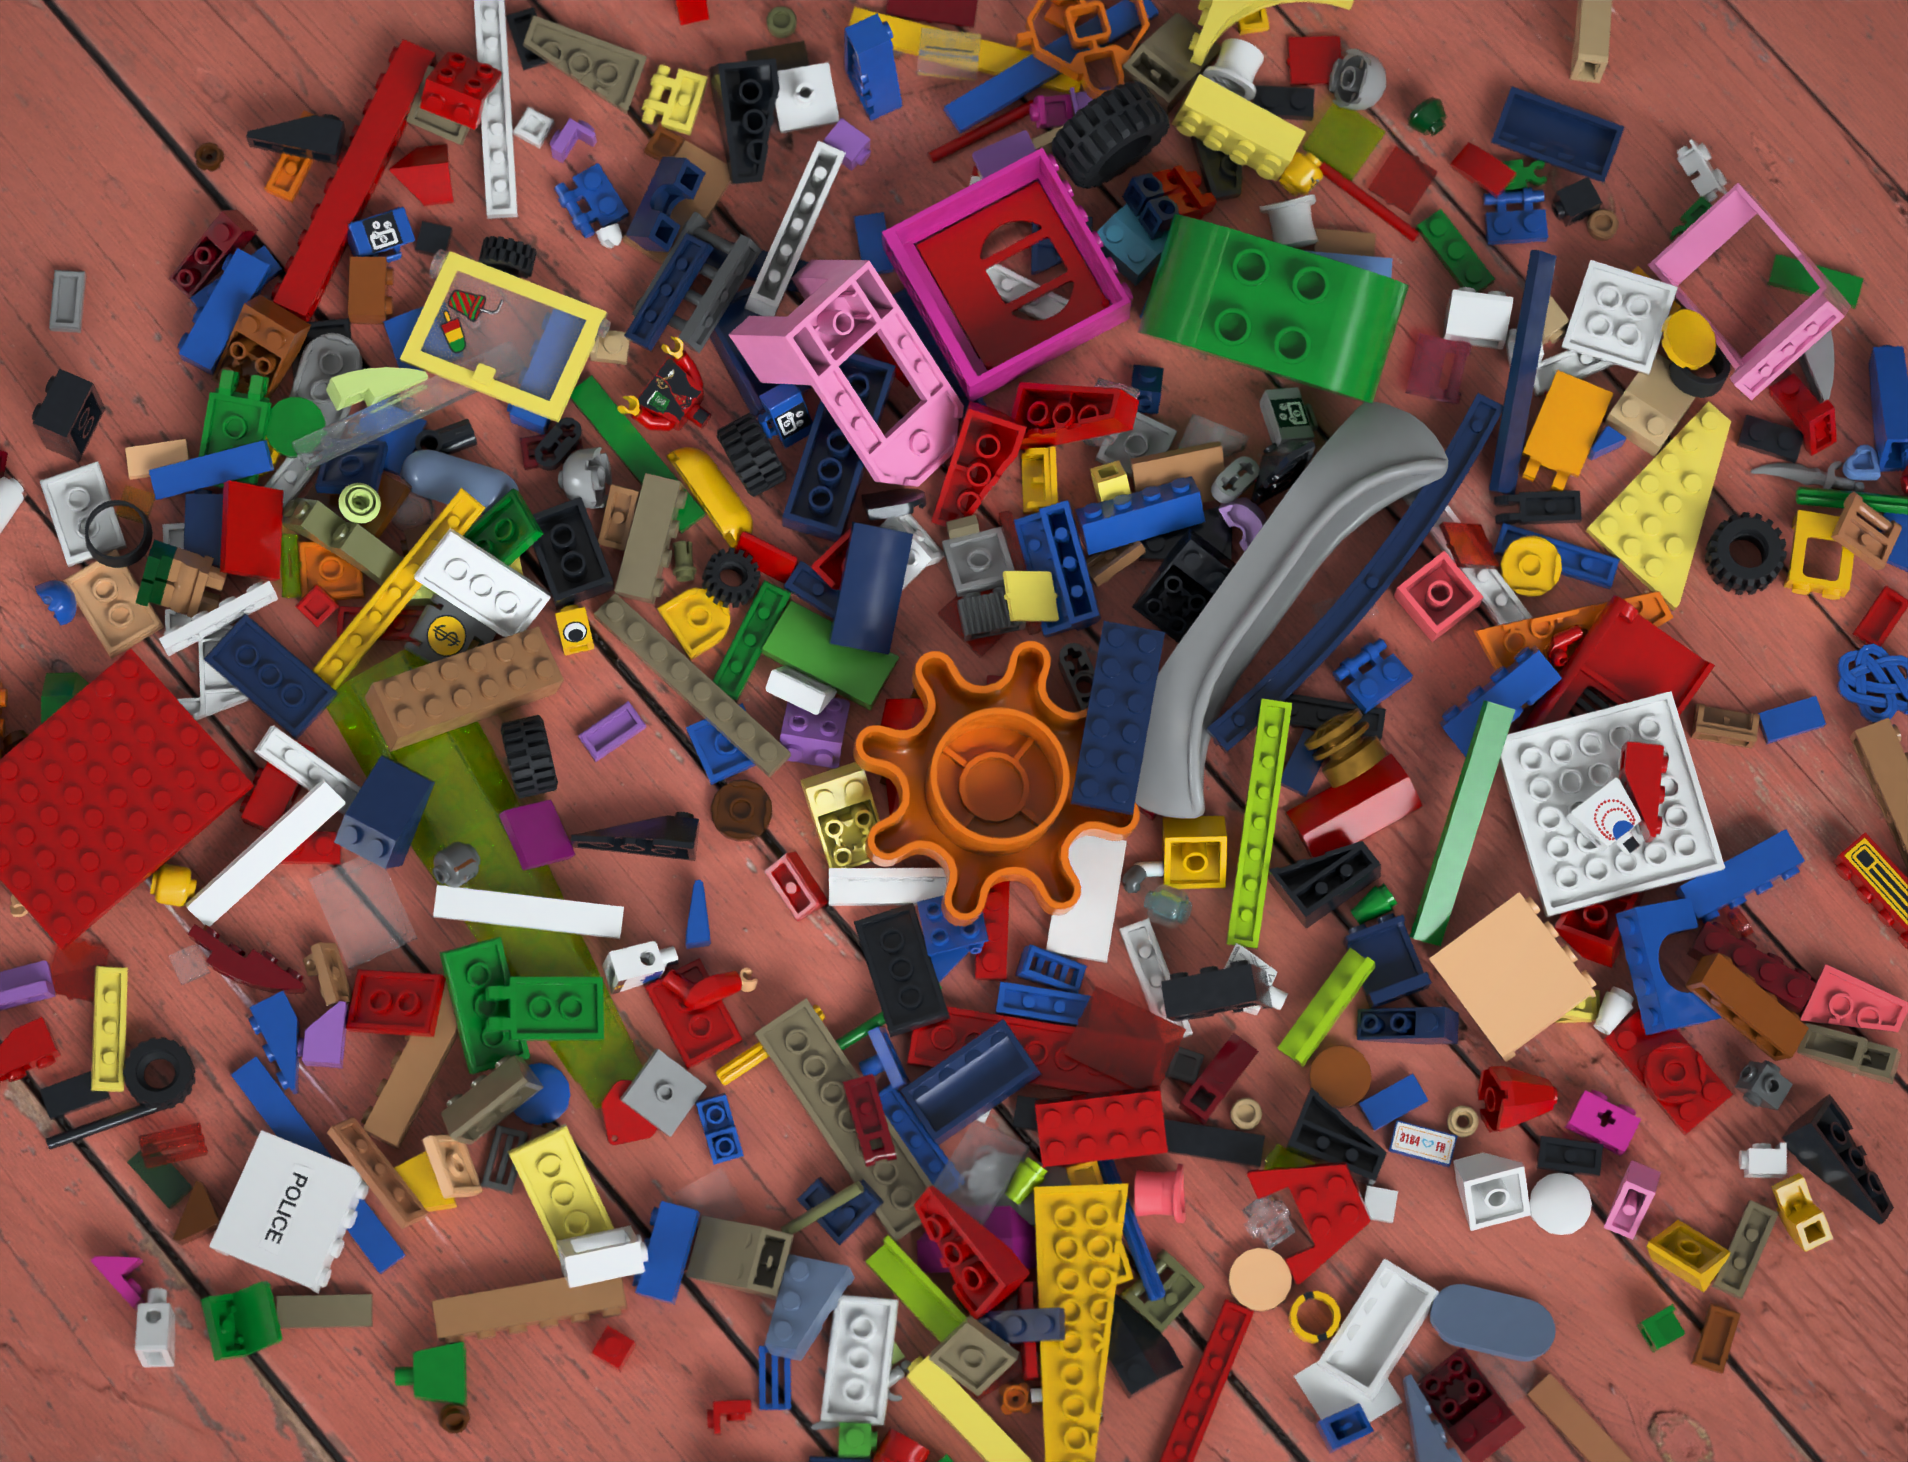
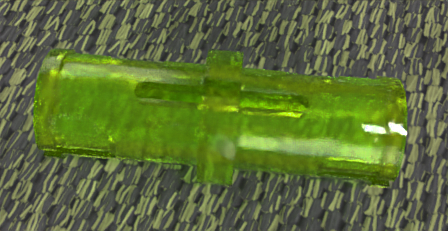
(291, 585)

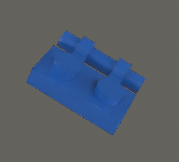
(600, 197)
(1515, 226)
(1379, 682)

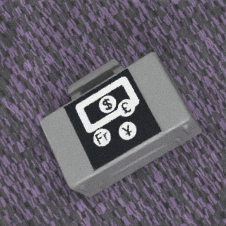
(1287, 415)

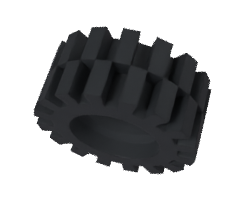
(508, 256)
(734, 562)

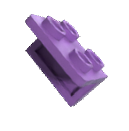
(815, 737)

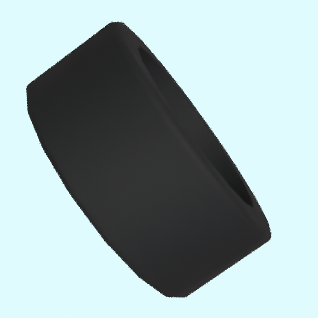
(1702, 387)

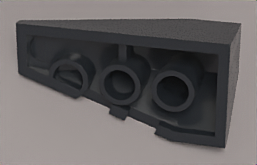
(744, 109)
(1281, 468)
(1826, 1148)
(1138, 1351)

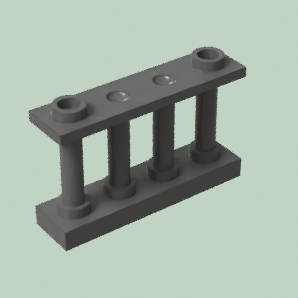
(721, 290)

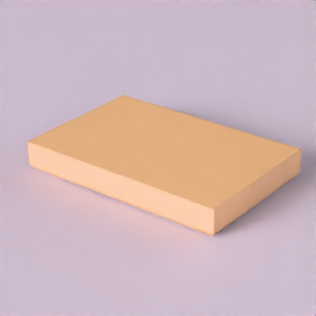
(109, 605)

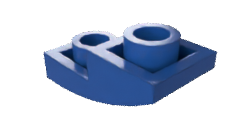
(719, 1128)

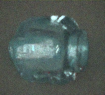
(1168, 906)

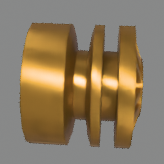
(1344, 746)

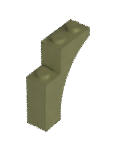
(340, 537)

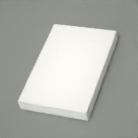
(70, 501)

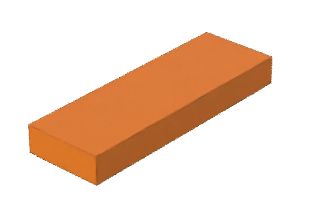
(289, 174)

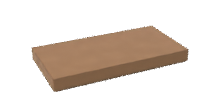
(706, 199)

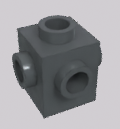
(1763, 1085)

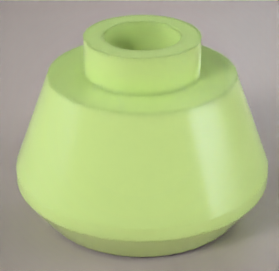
(359, 503)

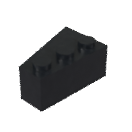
(1325, 882)
(1215, 991)
(1330, 1138)

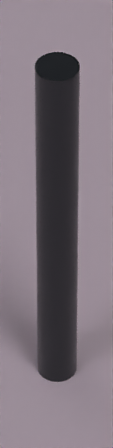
(99, 1126)

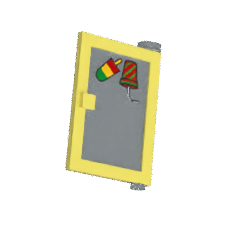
(503, 335)

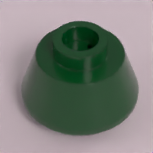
(1428, 117)

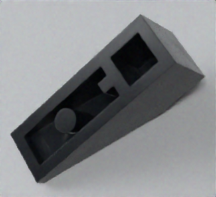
(305, 137)

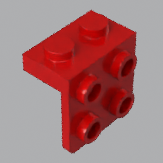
(459, 89)

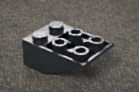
(1183, 585)

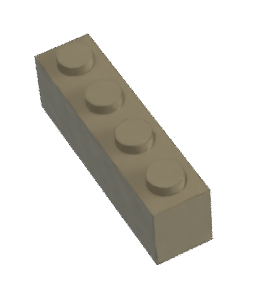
(650, 539)

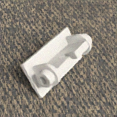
(1696, 160)

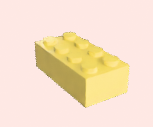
(1238, 128)

